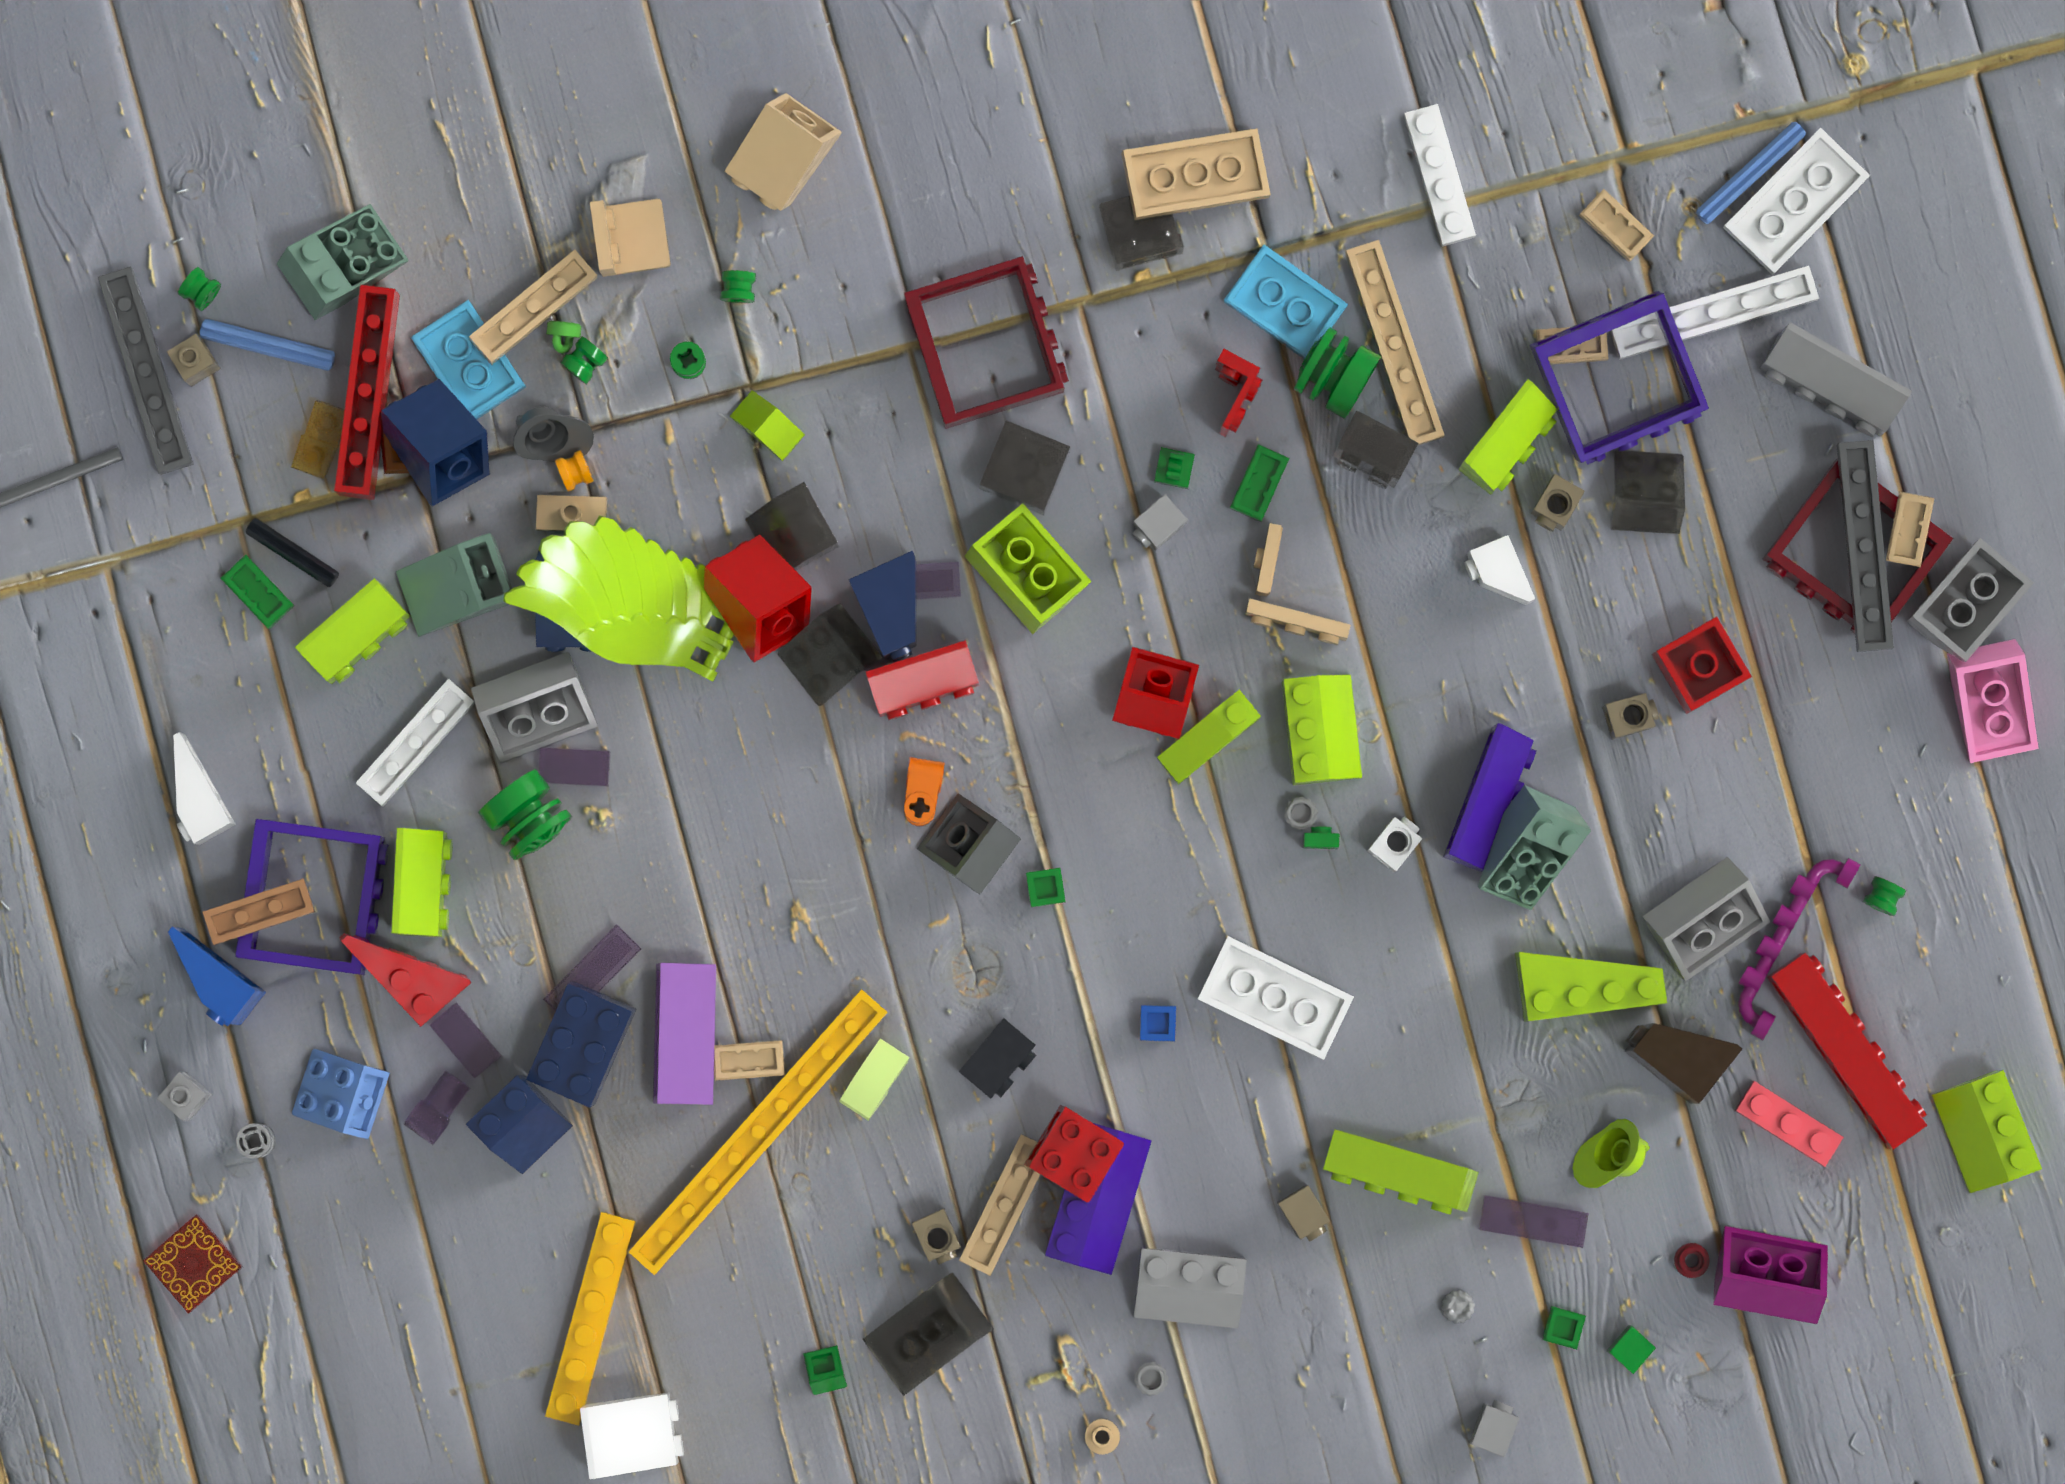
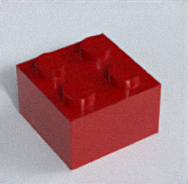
(1701, 665)

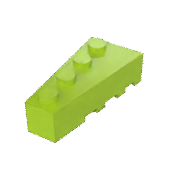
(1576, 986)
(1401, 1171)

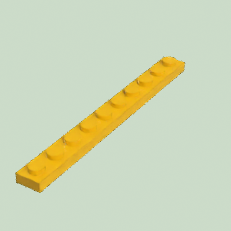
(758, 1132)

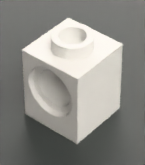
(1384, 854)

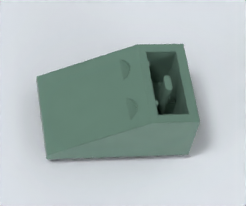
(340, 258)
(455, 584)
(1531, 847)

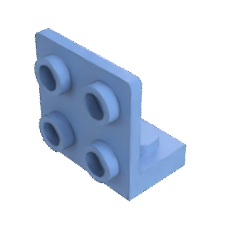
(340, 1094)

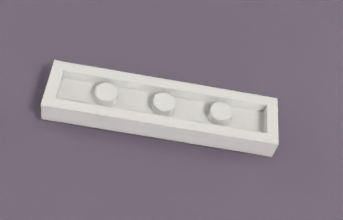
(1439, 175)
(415, 742)

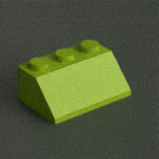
(1510, 439)
(1027, 568)
(353, 632)
(1321, 729)
(421, 882)
(1986, 1131)

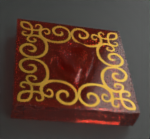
(193, 1263)

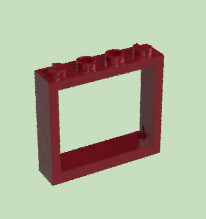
(1036, 309)
(1811, 587)

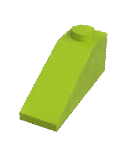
(1209, 736)

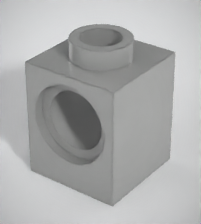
(1159, 523)
(184, 1096)
(1494, 1428)

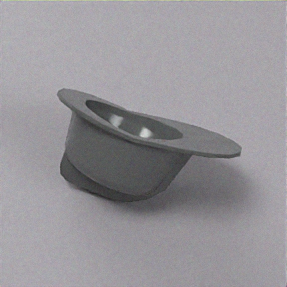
(549, 436)

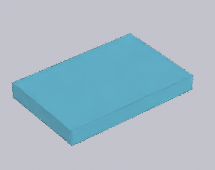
(1285, 301)
(462, 366)

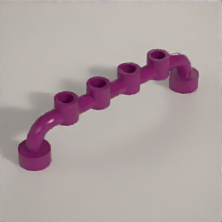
(1771, 947)

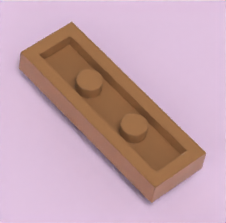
(258, 912)

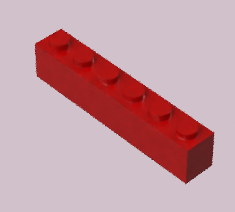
(367, 392)
(1847, 1050)

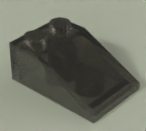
(928, 1333)

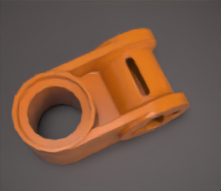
(923, 784)

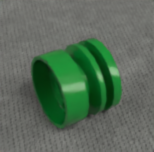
(1336, 372)
(526, 816)

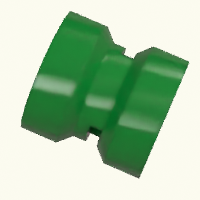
(578, 366)

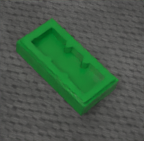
(1259, 483)
(257, 592)

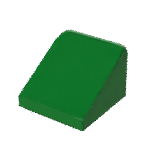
(1631, 1349)
(825, 1370)

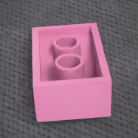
(1994, 701)

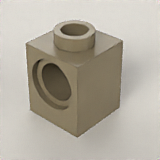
(193, 360)
(1567, 492)
(1615, 720)
(1304, 1213)
(937, 1220)

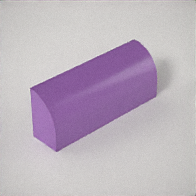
(684, 1033)

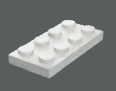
(1796, 201)
(1275, 998)

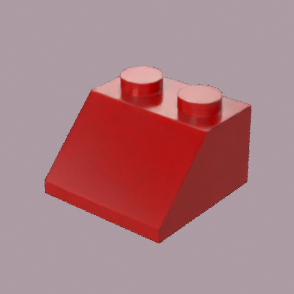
(1155, 692)

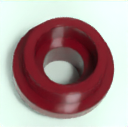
(1702, 1263)

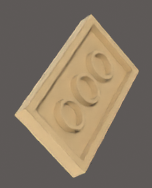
(1195, 174)

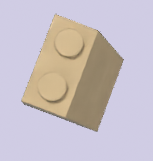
(781, 151)

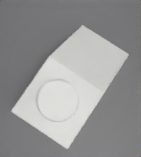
(1499, 570)

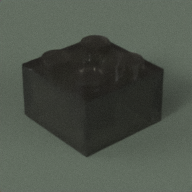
(1374, 450)
(1024, 467)

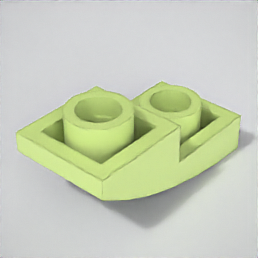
(874, 1079)

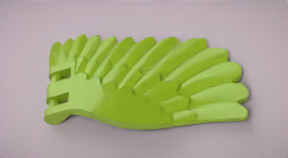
(623, 597)

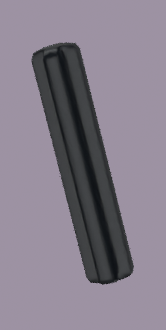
(292, 552)

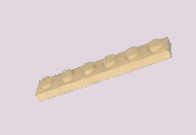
(1394, 342)

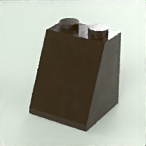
(1681, 1058)

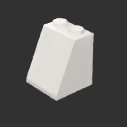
(630, 1435)

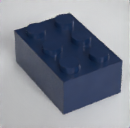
(581, 1044)

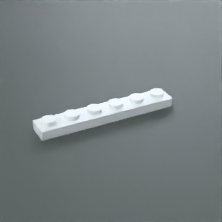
(1719, 311)

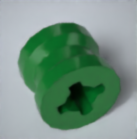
(738, 286)
(199, 289)
(690, 365)
(1884, 896)

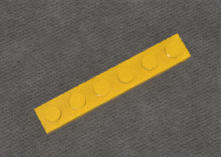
(590, 1318)

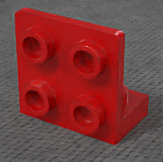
(1234, 371)
(1074, 1153)

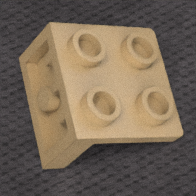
(630, 237)

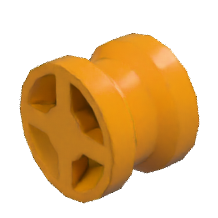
(574, 470)

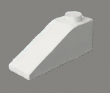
(197, 800)

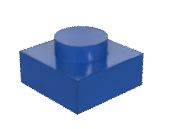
(1157, 1023)

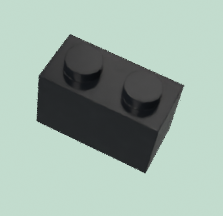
(998, 1059)

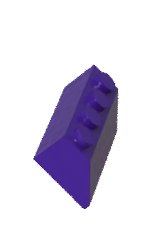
(1489, 795)
(1093, 1230)

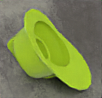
(1610, 1154)

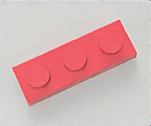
(1789, 1123)

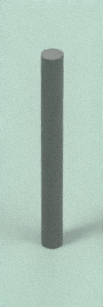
(60, 476)

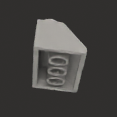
(1834, 380)

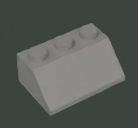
(1970, 601)
(534, 707)
(1707, 918)
(1190, 1287)

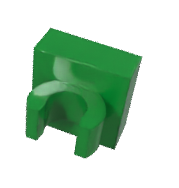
(1174, 468)

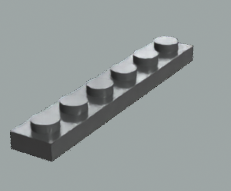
(145, 370)
(1865, 546)

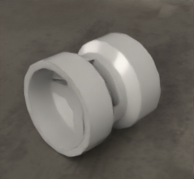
(261, 1142)

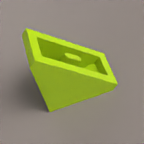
(767, 425)

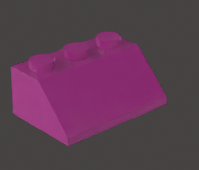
(1771, 1275)

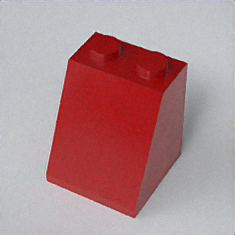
(758, 596)

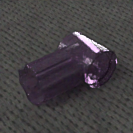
(432, 1115)

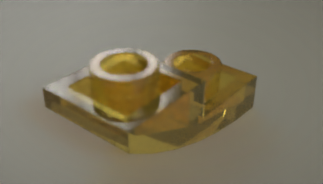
(320, 440)

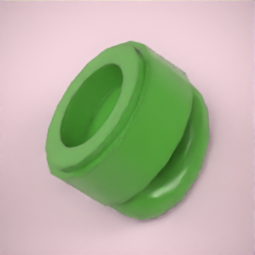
(563, 329)

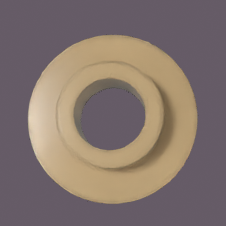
(1098, 1425)

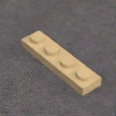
(533, 307)
(1002, 1210)

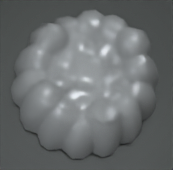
(1301, 813)
(1458, 1306)
(1151, 1378)

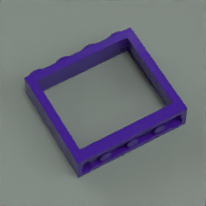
(1653, 425)
(371, 890)

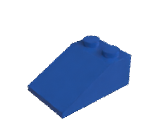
(217, 982)

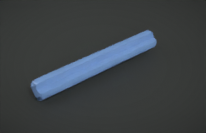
(1750, 172)
(267, 344)

